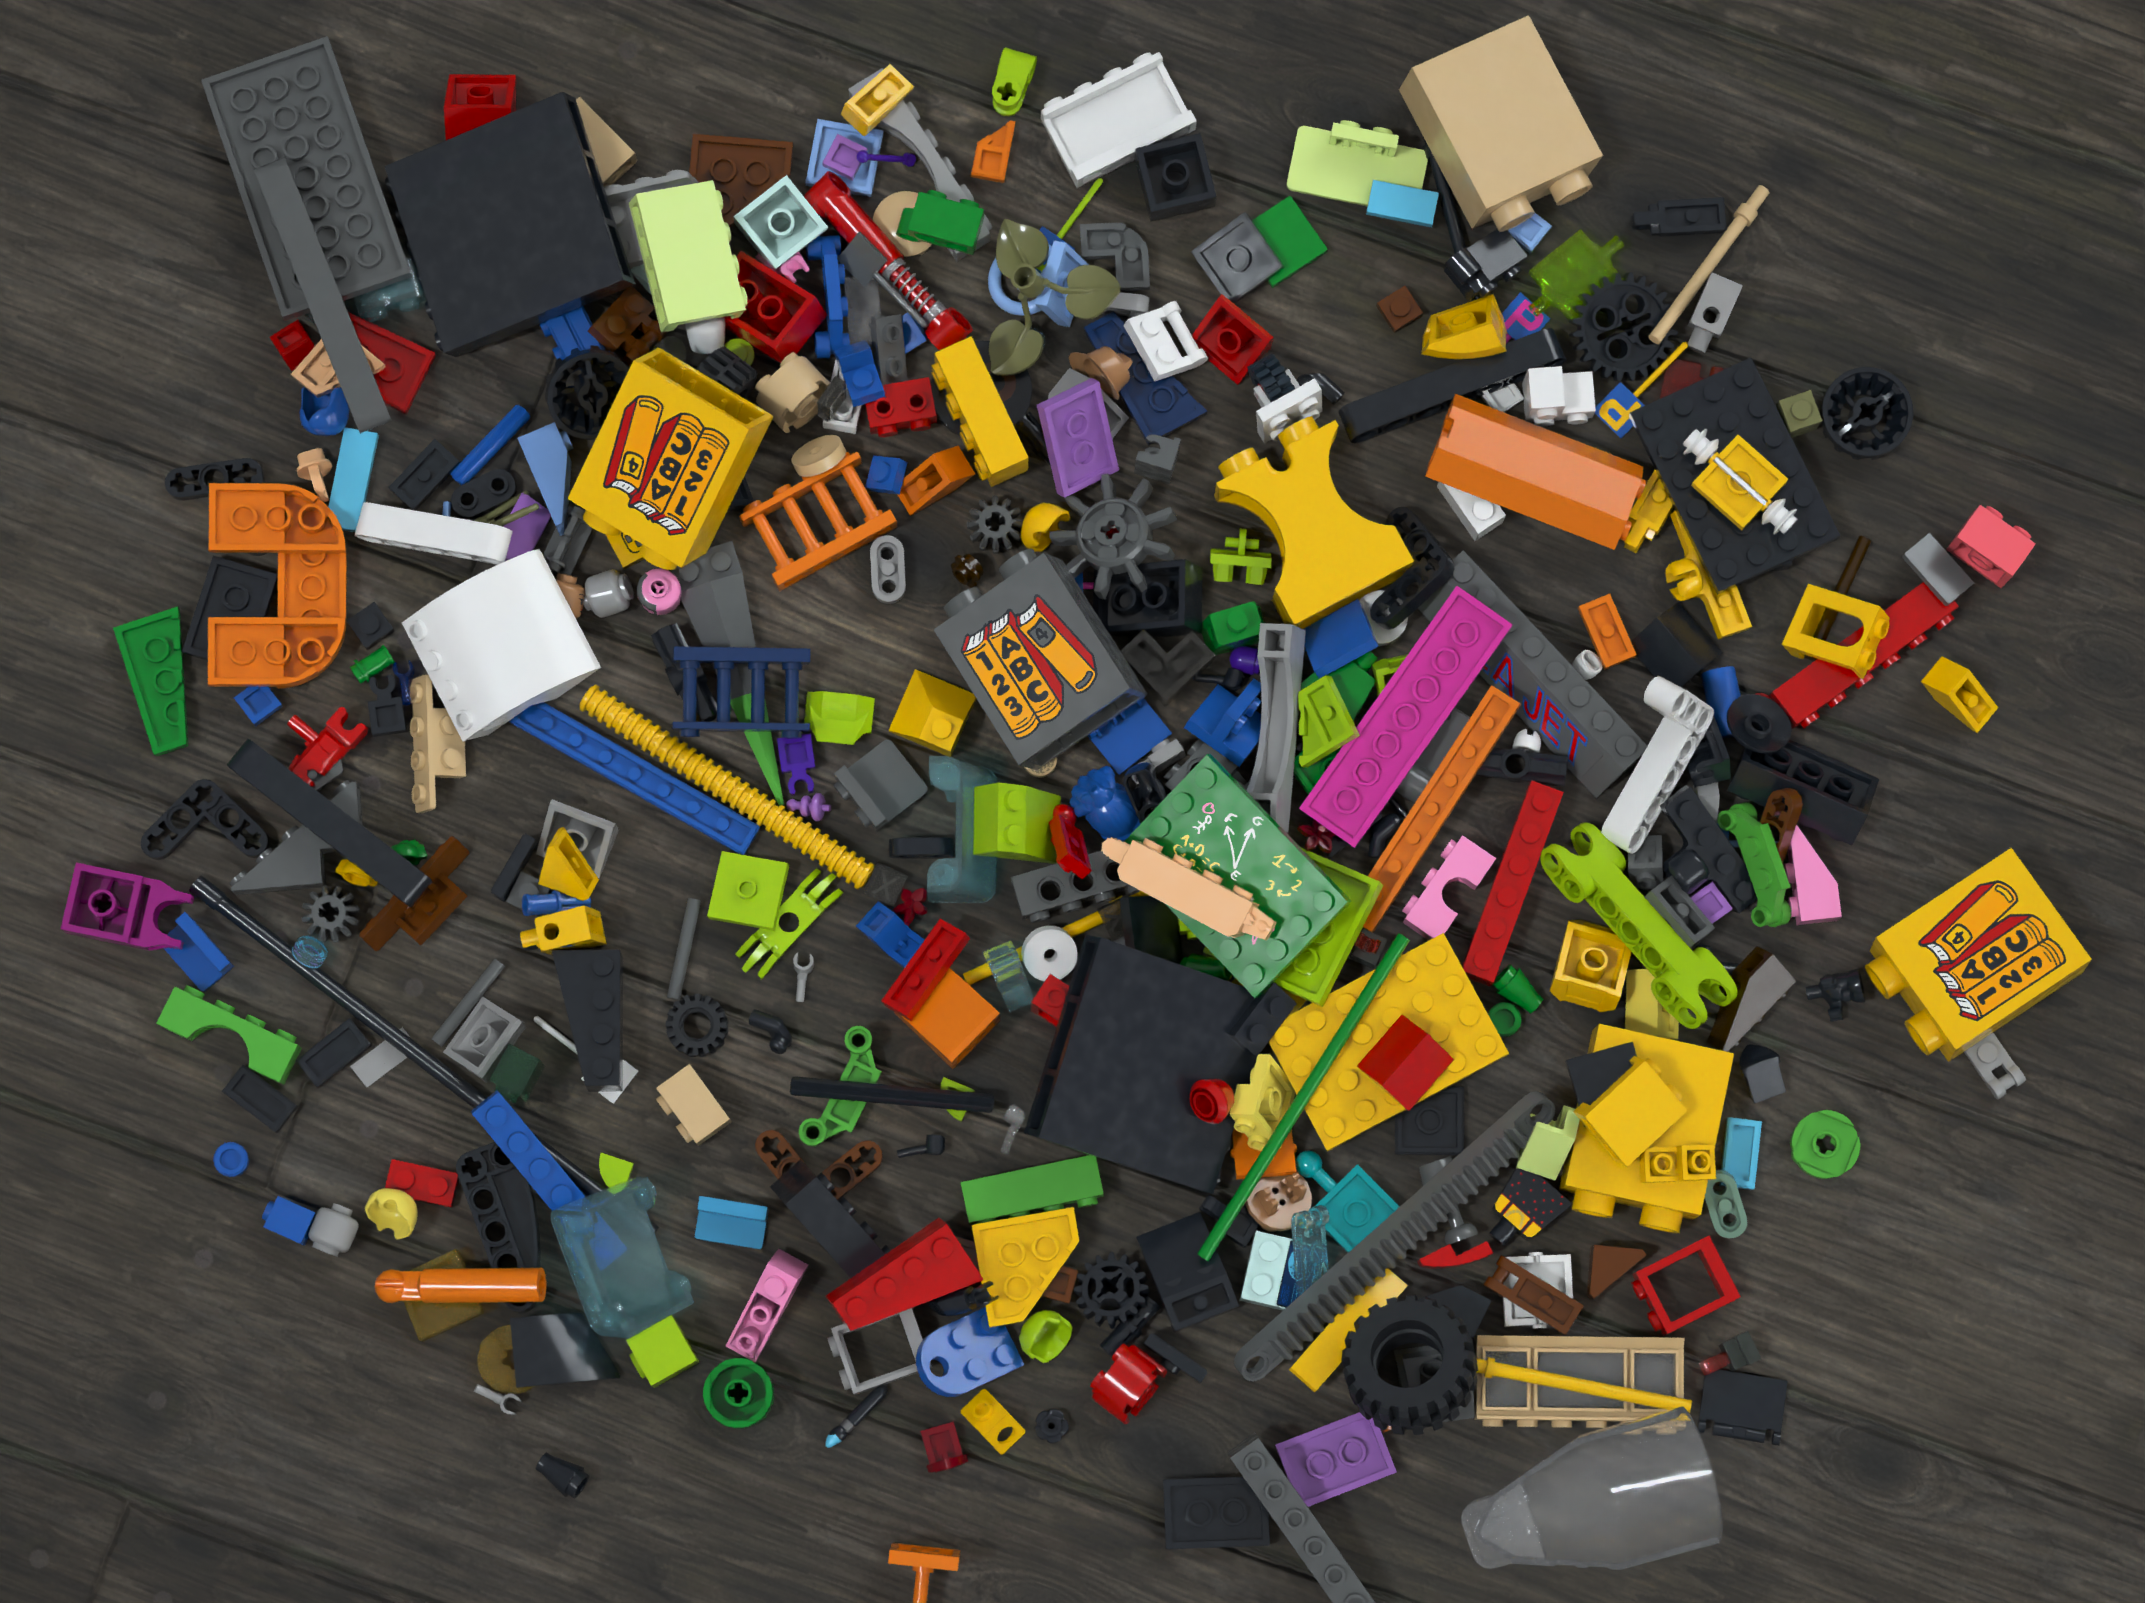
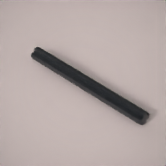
(891, 1094)

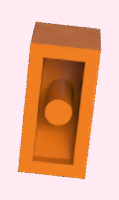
(935, 479)

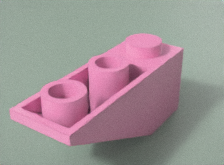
(1813, 886)
(766, 1305)

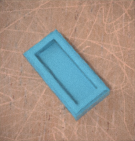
(1402, 203)
(1741, 1151)

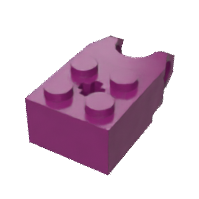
(133, 911)

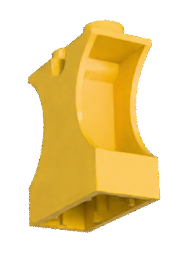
(1323, 544)

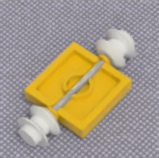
(1739, 482)

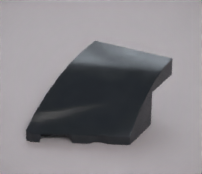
(558, 1351)

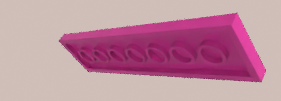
(1406, 716)

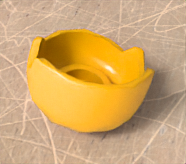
(1039, 523)

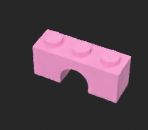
(1463, 863)

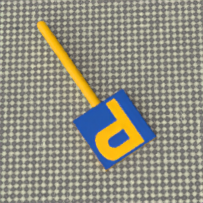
(1618, 404)

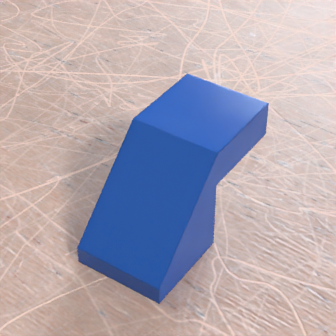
(890, 934)

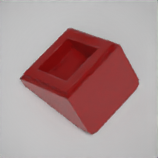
(292, 344)

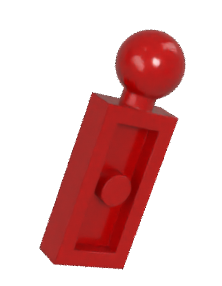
(1069, 842)

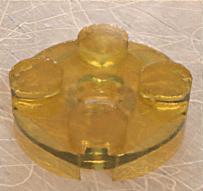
(490, 1362)

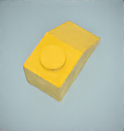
(1959, 693)

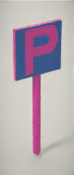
(1520, 320)

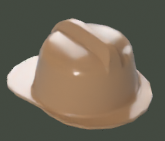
(1104, 366)

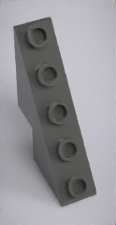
(300, 857)

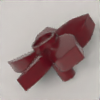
(1318, 836)
(912, 904)

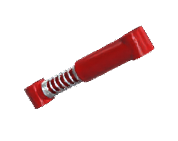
(833, 201)

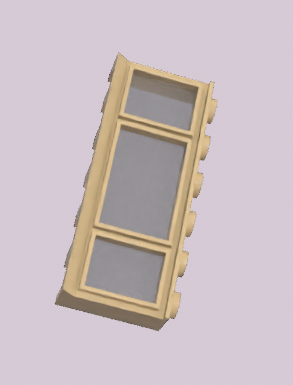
(1627, 1362)

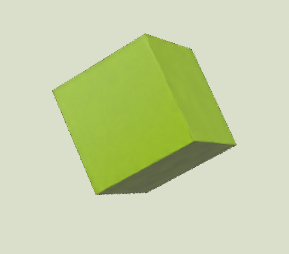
(661, 1352)

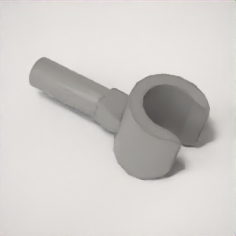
(802, 973)
(496, 1397)

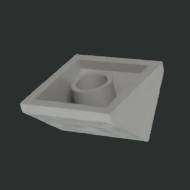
(590, 833)
(484, 1039)

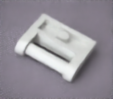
(1158, 347)

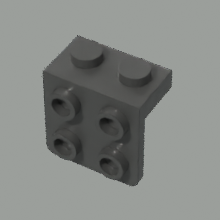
(880, 785)

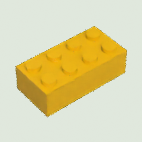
(981, 412)

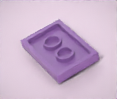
(1077, 437)
(1335, 1458)

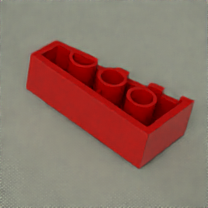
(907, 1276)

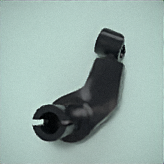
(962, 1300)

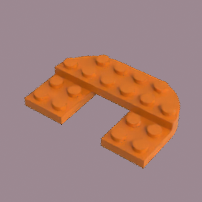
(310, 585)

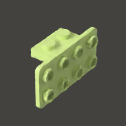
(1348, 159)

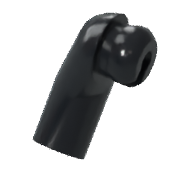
(1329, 388)
(1381, 832)

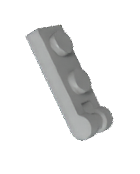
(1987, 1056)

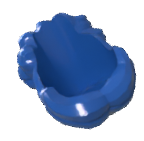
(1104, 804)

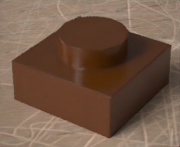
(1399, 309)

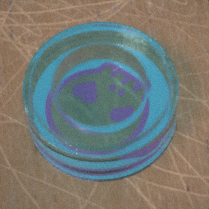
(309, 951)

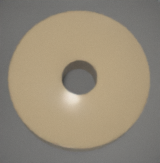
(818, 455)

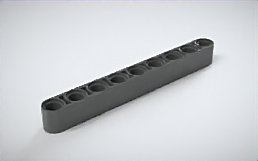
(322, 295)

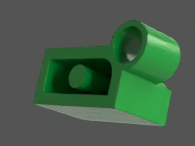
(942, 222)

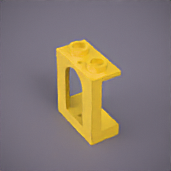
(1858, 657)

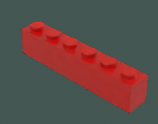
(1825, 682)
(1511, 883)

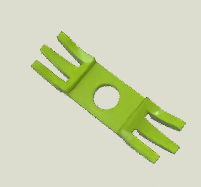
(807, 912)

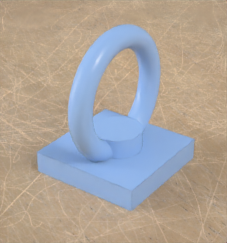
(1060, 262)

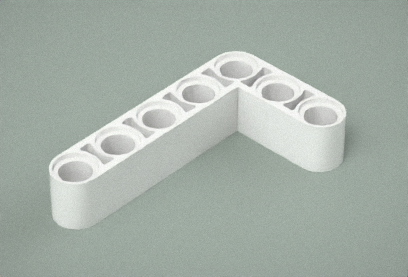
(1661, 764)

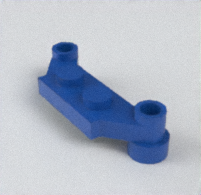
(827, 249)

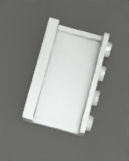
(1111, 118)

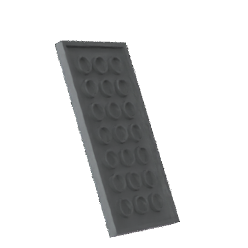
(302, 111)

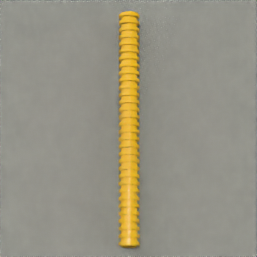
(726, 786)

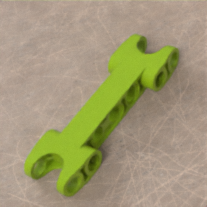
(1677, 969)

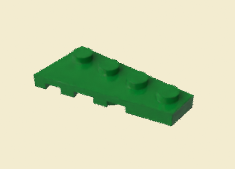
(156, 672)

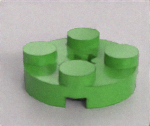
(1843, 1137)

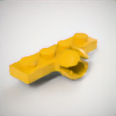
(1725, 609)

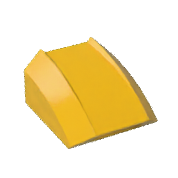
(1466, 331)
(1590, 966)

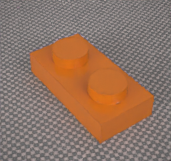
(1607, 631)

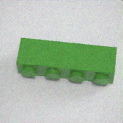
(1033, 1189)

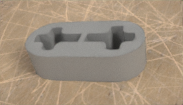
(1129, 305)

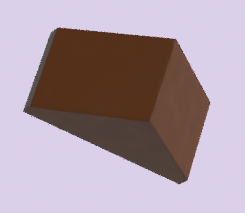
(1608, 1265)

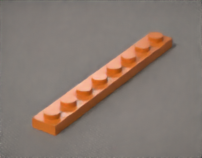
(1439, 798)

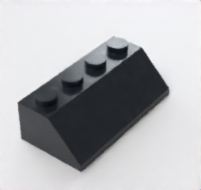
(1832, 793)

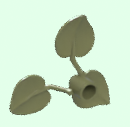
(1018, 253)

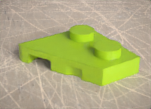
(1323, 721)

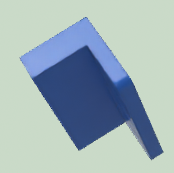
(200, 956)

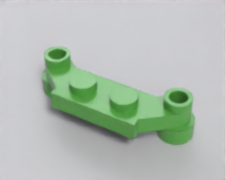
(1761, 862)
(844, 1114)

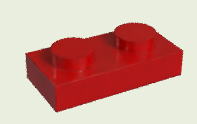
(423, 1182)

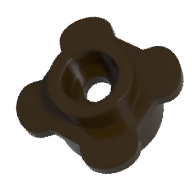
(967, 570)

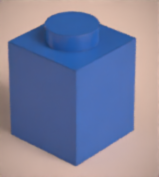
(288, 1220)

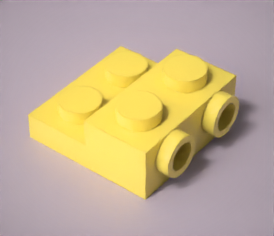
(1263, 1102)

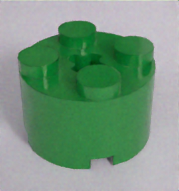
(724, 1379)

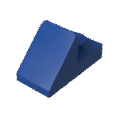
(859, 373)

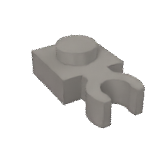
(1164, 755)

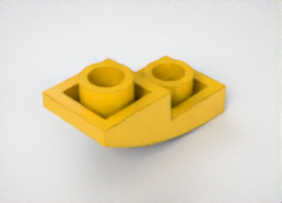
(1678, 1163)

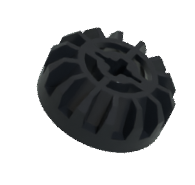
(1884, 393)
(586, 420)

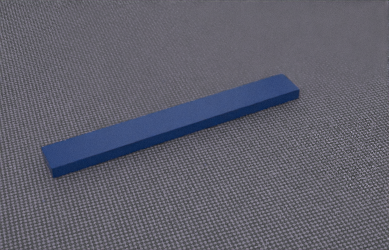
(638, 776)

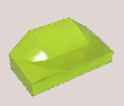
(839, 716)

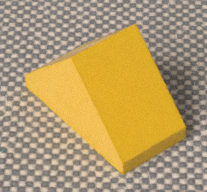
(567, 868)

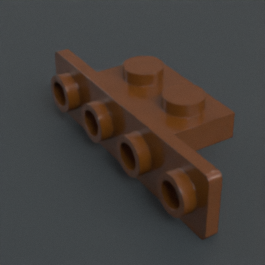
(430, 909)

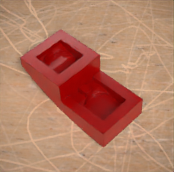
(1447, 1258)

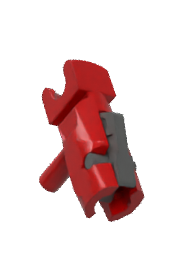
(323, 753)

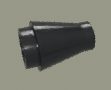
(563, 1475)

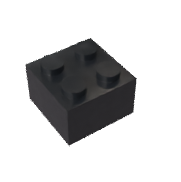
(1175, 177)

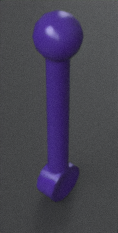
(907, 159)

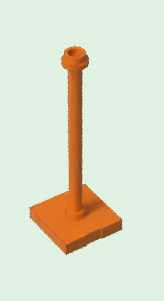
(924, 1561)

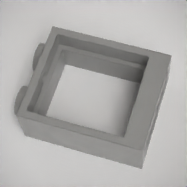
(849, 1375)

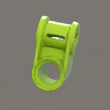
(1012, 77)

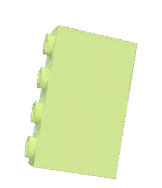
(687, 254)

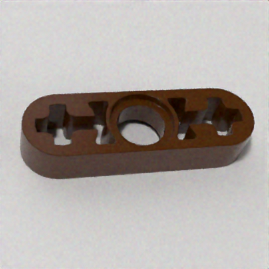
(1788, 818)

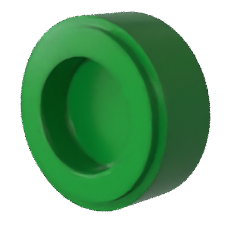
(1505, 1019)

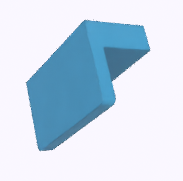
(731, 1222)

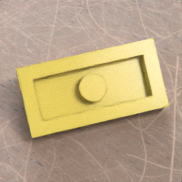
(1644, 1011)

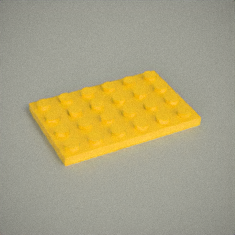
(1426, 989)

